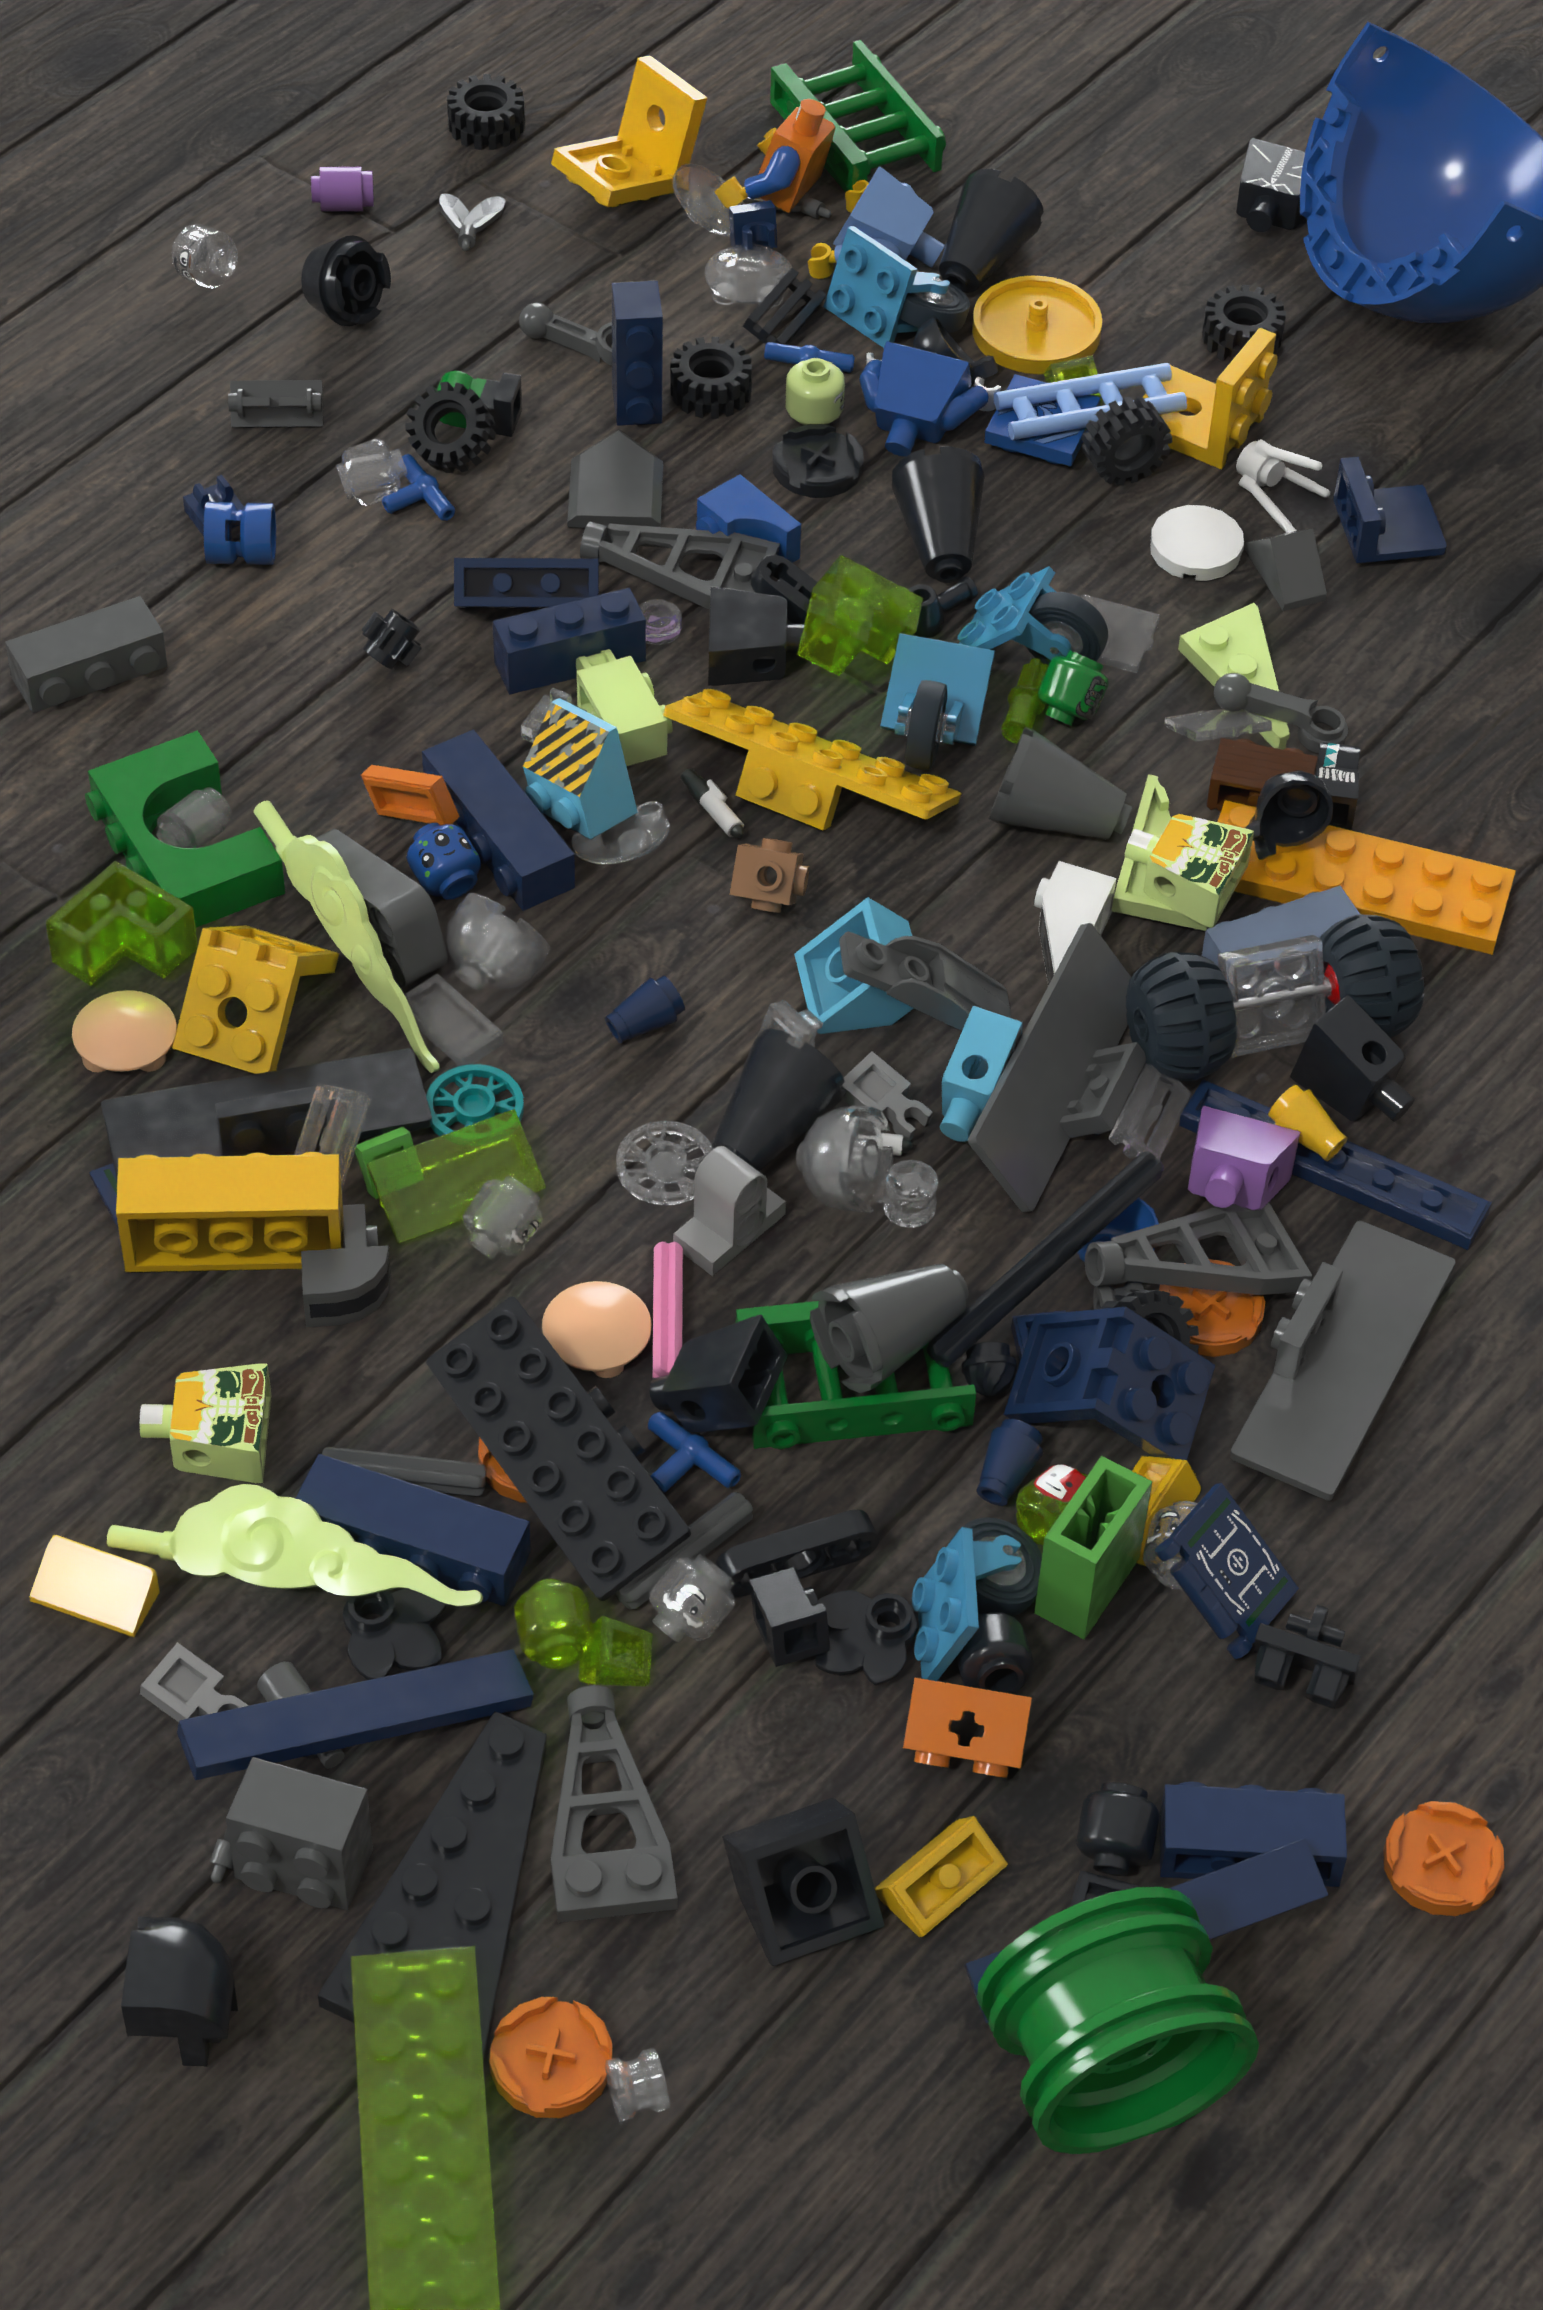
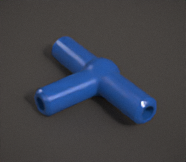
(796, 354)
(421, 488)
(691, 1451)

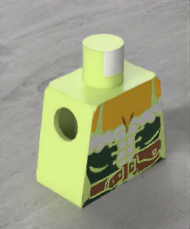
(1193, 865)
(216, 1422)

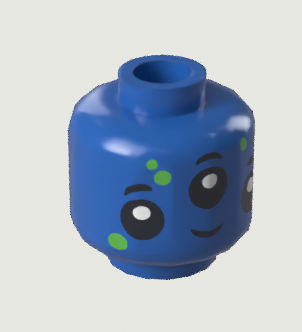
(444, 860)

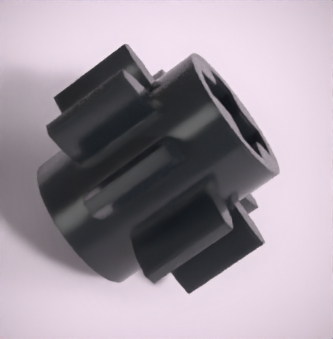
(391, 639)

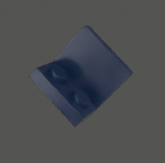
(1385, 520)

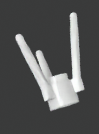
(1262, 466)

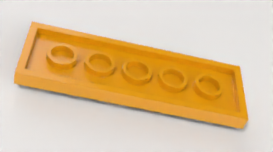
(1415, 886)

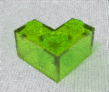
(855, 613)
(117, 918)

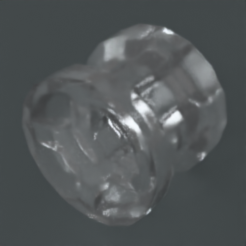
(909, 1179)
(637, 2084)

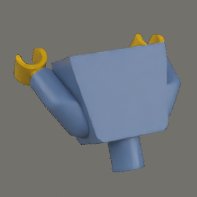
(888, 214)

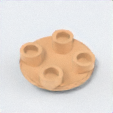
(124, 1032)
(597, 1327)

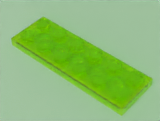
(424, 2131)

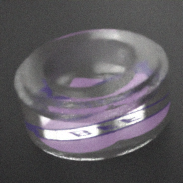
(662, 621)

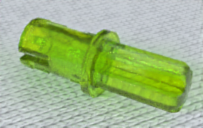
(1024, 701)

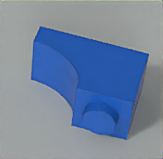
(748, 511)

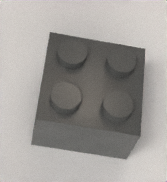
(299, 1834)

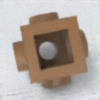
(751, 878)

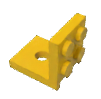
(645, 152)
(1224, 408)
(260, 972)

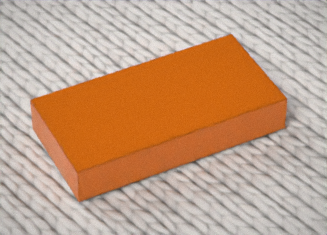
(410, 795)

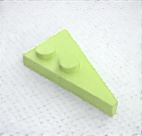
(1236, 646)
(1129, 893)

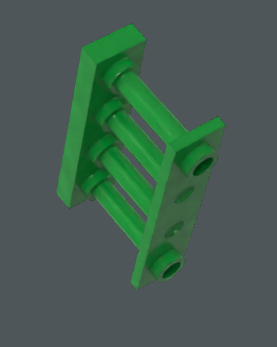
(845, 160)
(854, 1417)

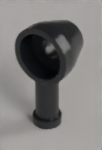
(934, 606)

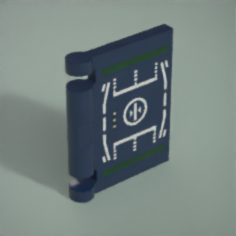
(1227, 1569)

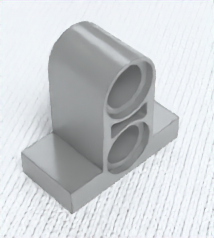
(729, 1210)

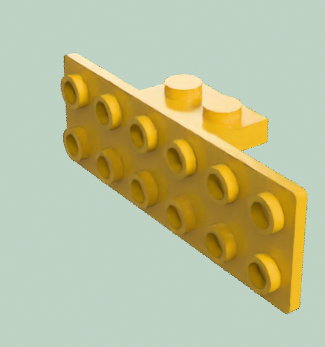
(803, 773)

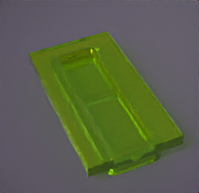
(439, 1178)

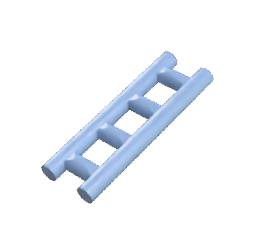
(1072, 415)

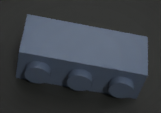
(1273, 924)

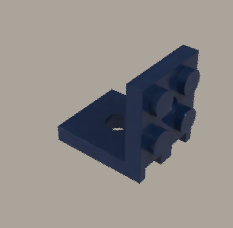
(1110, 1378)

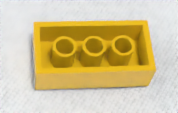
(227, 1211)

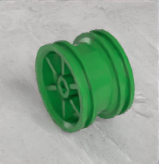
(1116, 2019)

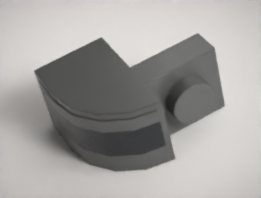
(346, 1281)

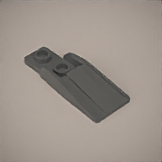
(923, 977)

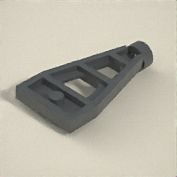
(620, 542)
(1256, 1237)
(610, 1880)

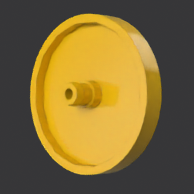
(1036, 323)

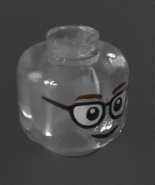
(204, 255)

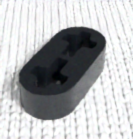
(792, 585)

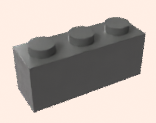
(86, 654)

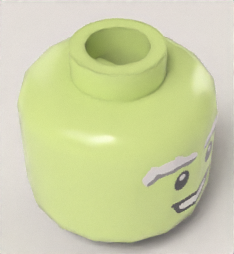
(815, 392)

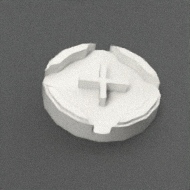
(1196, 542)

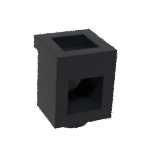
(789, 1617)

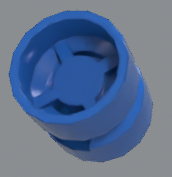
(256, 533)

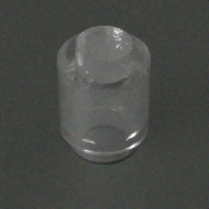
(194, 819)

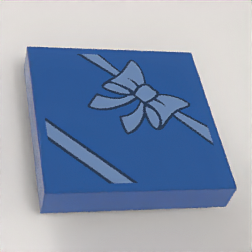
(1054, 447)

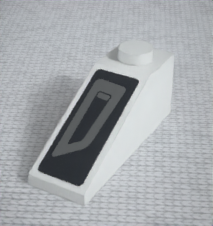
(1066, 902)

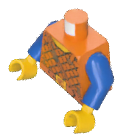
(791, 162)

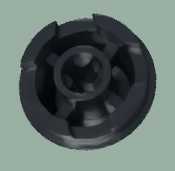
(346, 280)

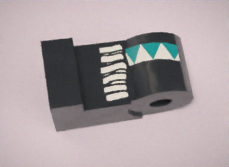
(1339, 771)

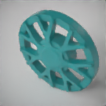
(472, 1101)

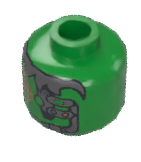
(1072, 687)

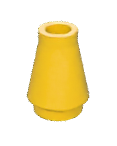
(1304, 1113)

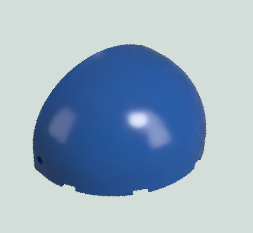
(1421, 188)

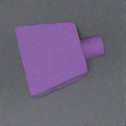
(1240, 1159)

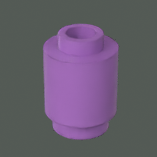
(343, 189)

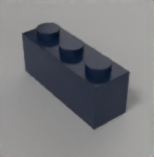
(637, 352)
(523, 581)
(544, 643)
(1223, 1826)

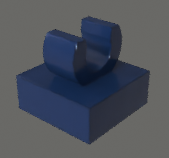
(753, 224)
(195, 502)

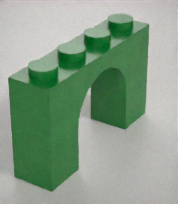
(210, 878)

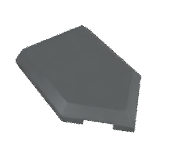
(615, 484)

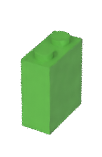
(1092, 1547)

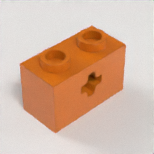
(939, 1703)

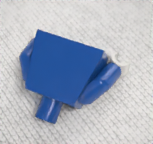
(920, 395)

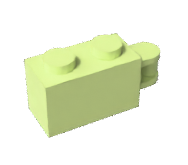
(626, 700)

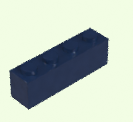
(502, 822)
(441, 1534)

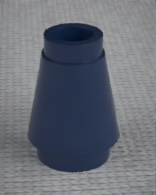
(646, 1009)
(1009, 1459)

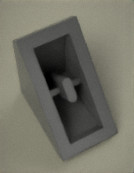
(1290, 567)

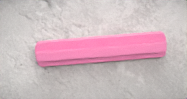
(667, 1306)

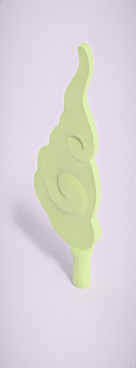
(325, 881)
(280, 1546)

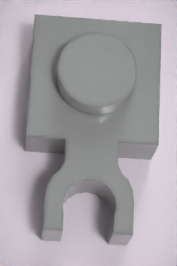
(881, 1087)
(187, 1686)

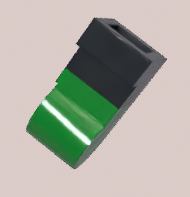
(501, 398)

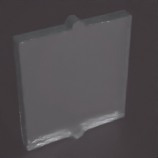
(1128, 633)
(1217, 724)

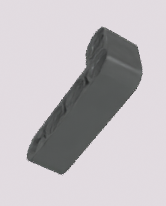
(397, 911)

